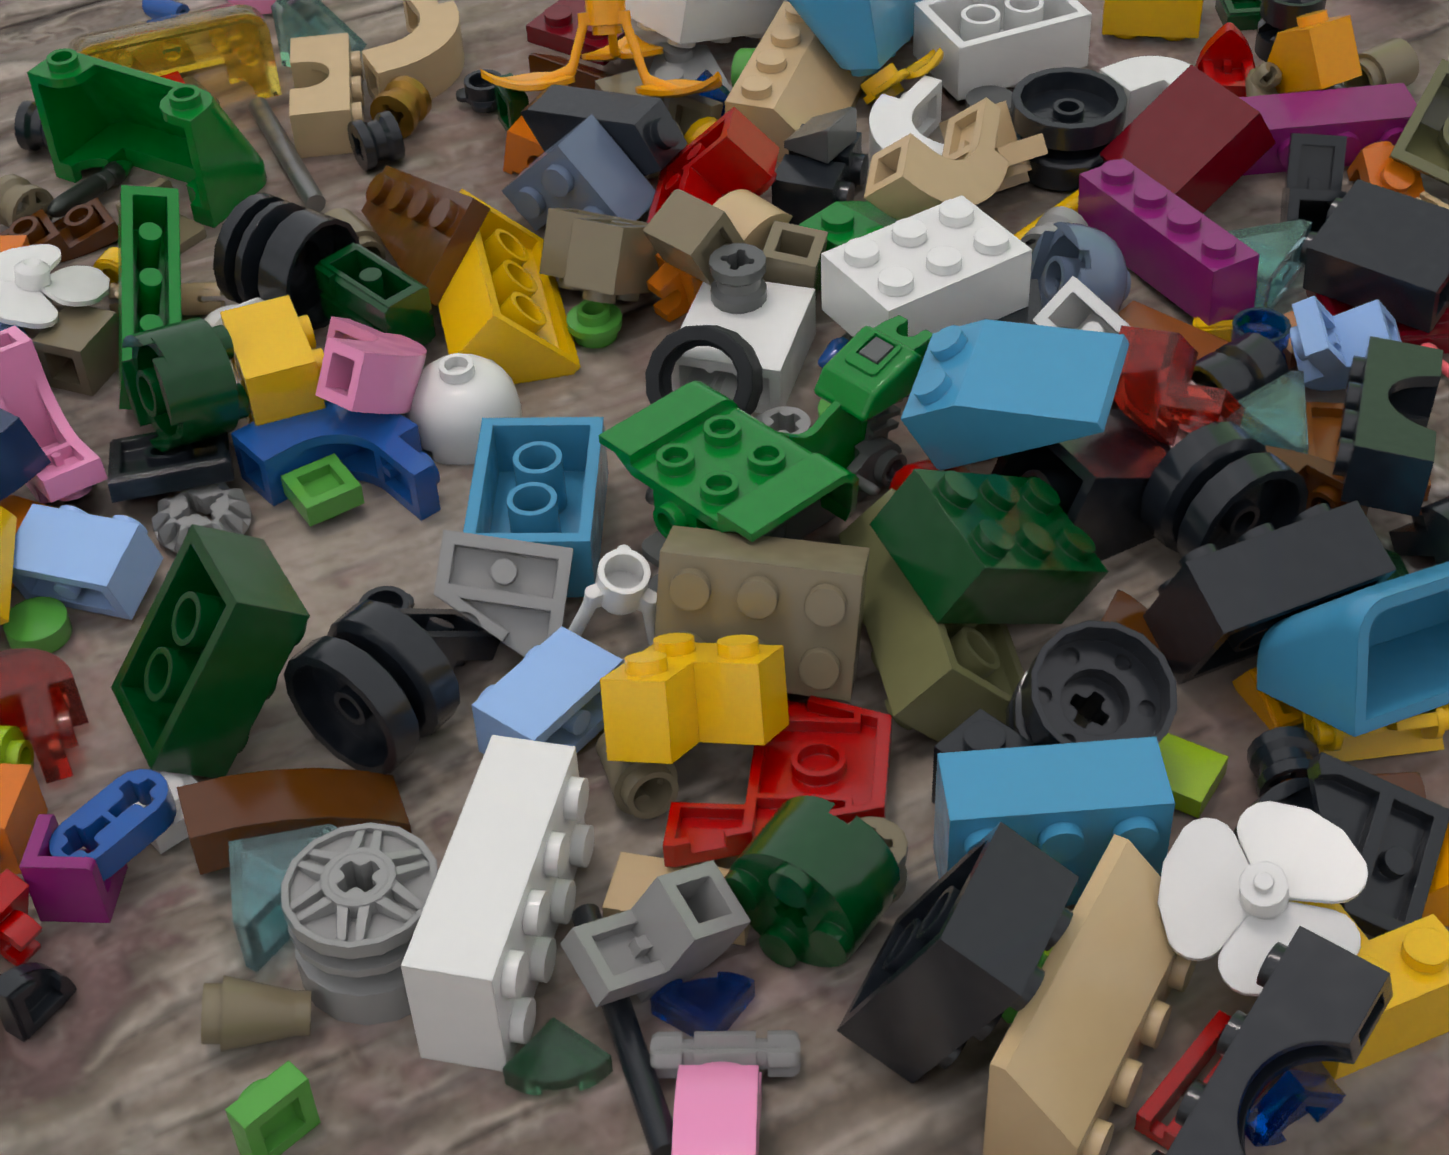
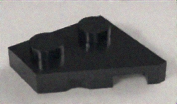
(1393, 833)

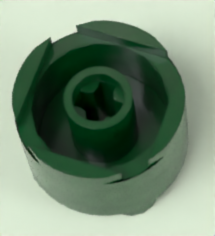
(184, 382)
(813, 883)

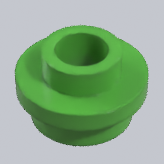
(594, 323)

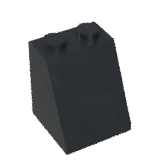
(1097, 480)

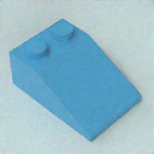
(1011, 389)

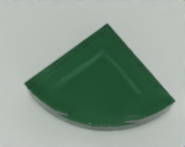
(557, 1061)

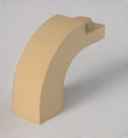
(429, 53)
(915, 178)

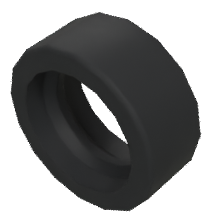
(731, 343)

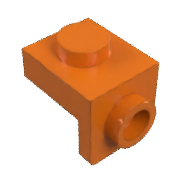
(1378, 169)

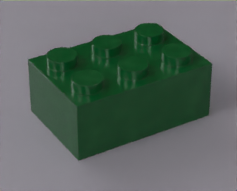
(988, 548)
(209, 653)

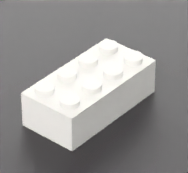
(498, 904)

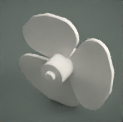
(30, 288)
(1242, 894)

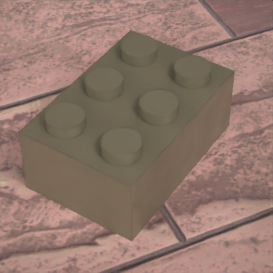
(773, 589)

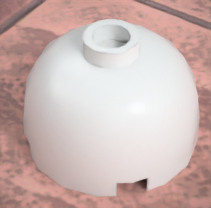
(454, 399)

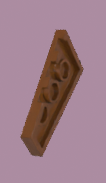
(423, 226)

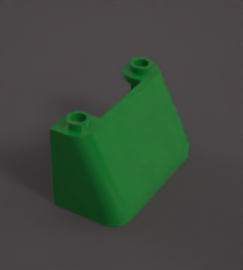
(175, 129)

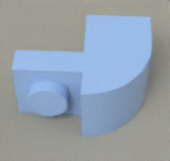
(1328, 342)

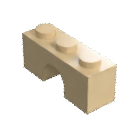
(325, 93)

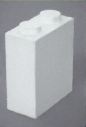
(777, 331)

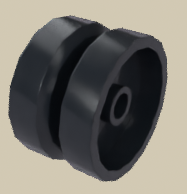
(1076, 115)
(1219, 488)
(372, 687)

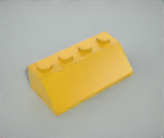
(505, 307)

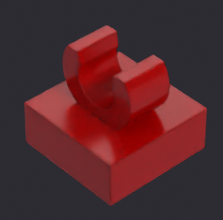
(16, 926)

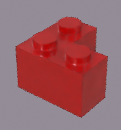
(720, 160)

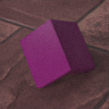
(67, 886)

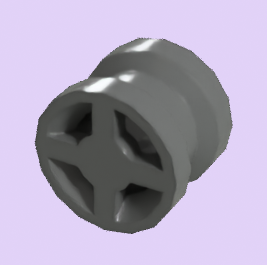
(738, 278)

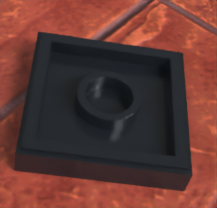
(142, 471)

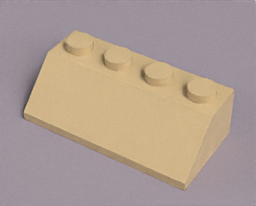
(791, 80)
(1086, 1025)

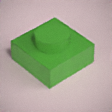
(322, 489)
(273, 1112)

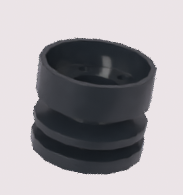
(272, 250)
(1095, 672)

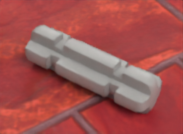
(777, 1052)

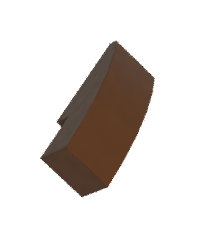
(282, 802)

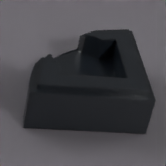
(31, 996)

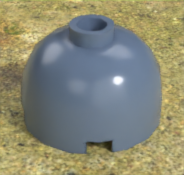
(1087, 256)

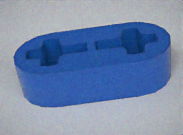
(116, 825)

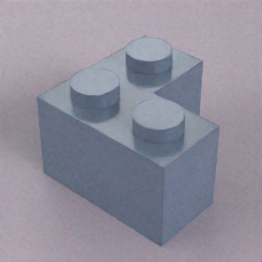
(581, 173)

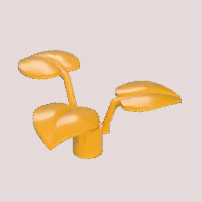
(608, 18)

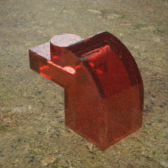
(1158, 391)
(44, 703)

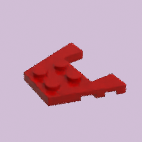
(822, 753)

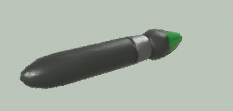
(88, 189)

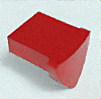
(1227, 59)

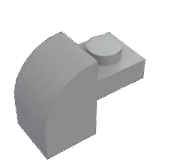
(666, 936)

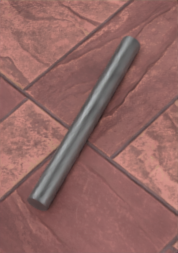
(287, 154)

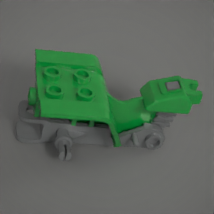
(734, 474)

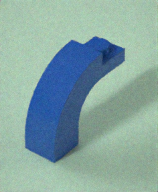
(371, 446)

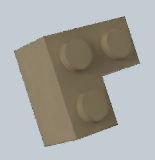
(598, 254)

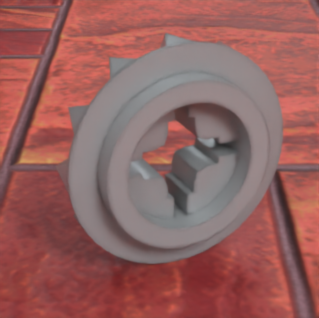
(177, 514)

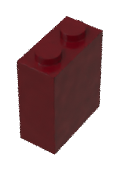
(1194, 139)

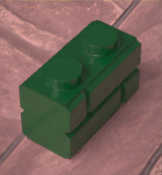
(374, 293)

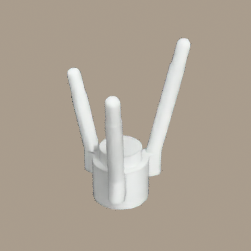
(620, 590)

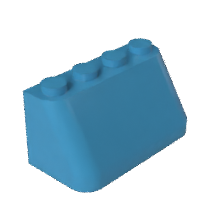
(859, 32)
(1364, 654)

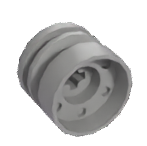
(353, 915)

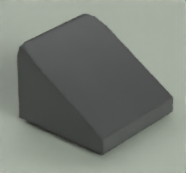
(825, 135)

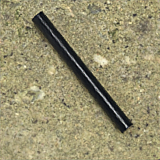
(635, 1061)

